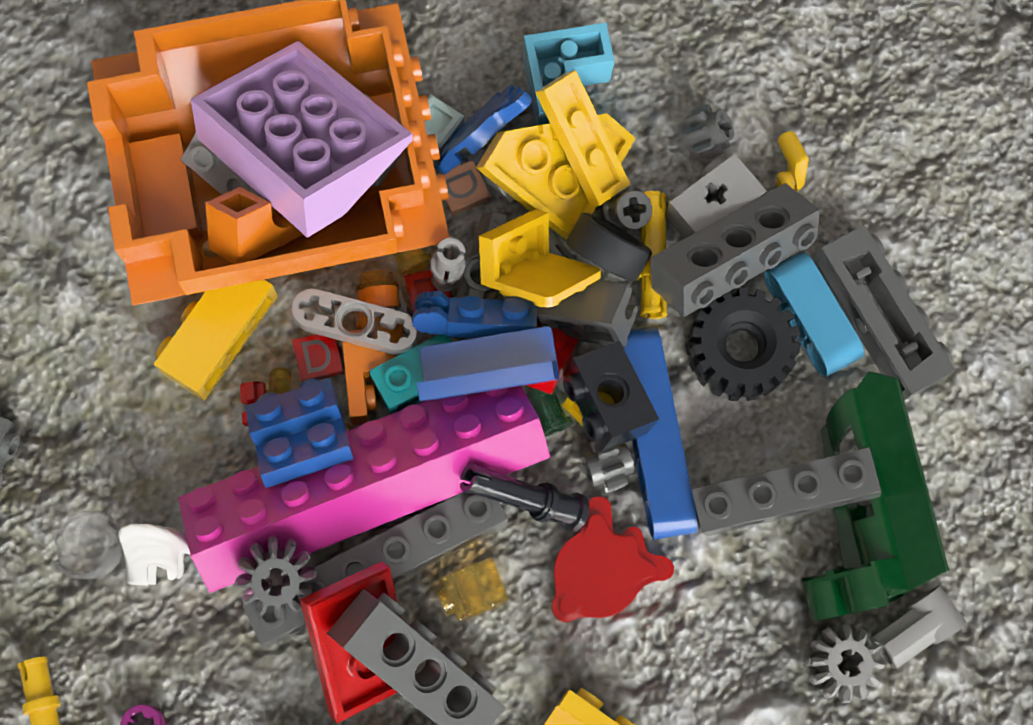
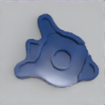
(483, 125)

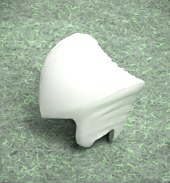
(152, 547)

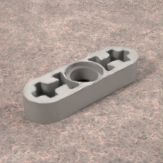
(321, 323)

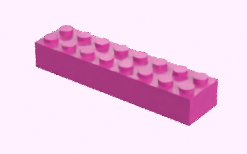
(395, 470)

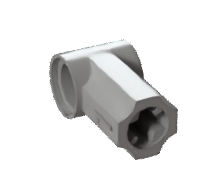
(927, 621)

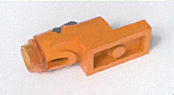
(382, 290)

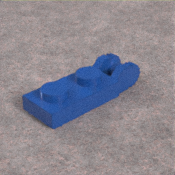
(471, 315)

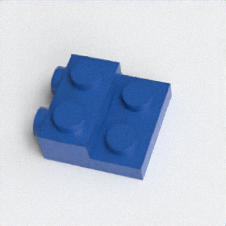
(298, 431)

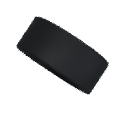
(608, 247)

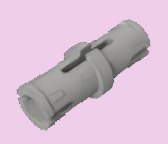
(454, 266)

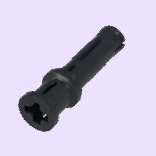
(541, 501)

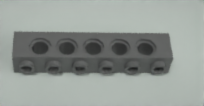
(403, 548)

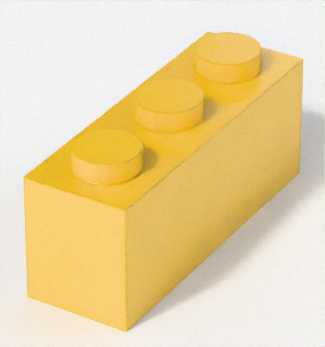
(213, 335)

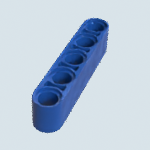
(660, 452)

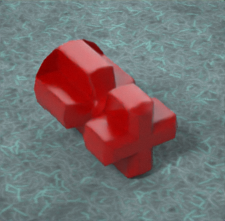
(249, 394)

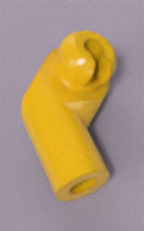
(796, 160)

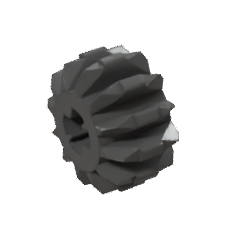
(259, 569)

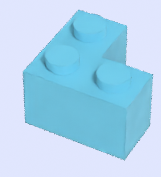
(565, 50)

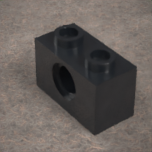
(612, 373)

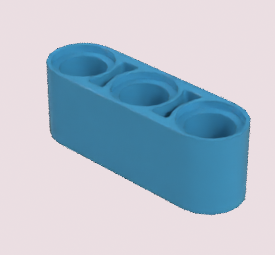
(822, 324)

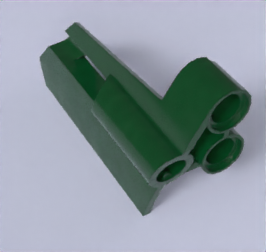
(895, 538)

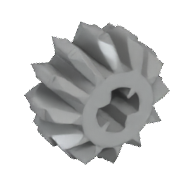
(859, 670)

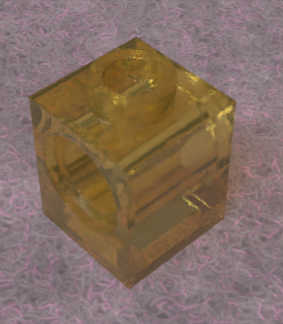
(472, 591)

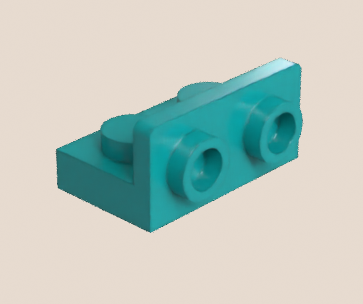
(399, 376)

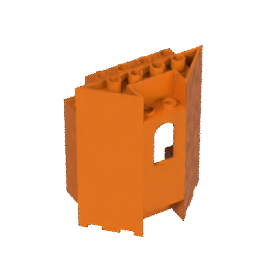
(148, 122)

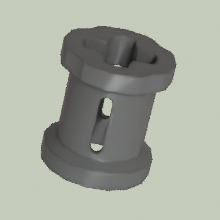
(631, 219)

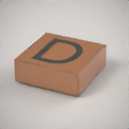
(465, 188)

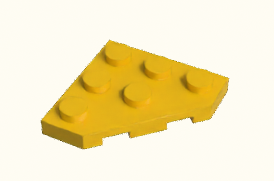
(537, 173)

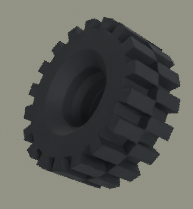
(765, 322)

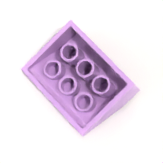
(299, 135)

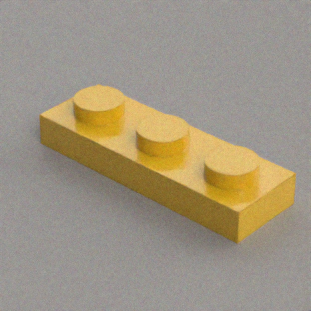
(583, 138)

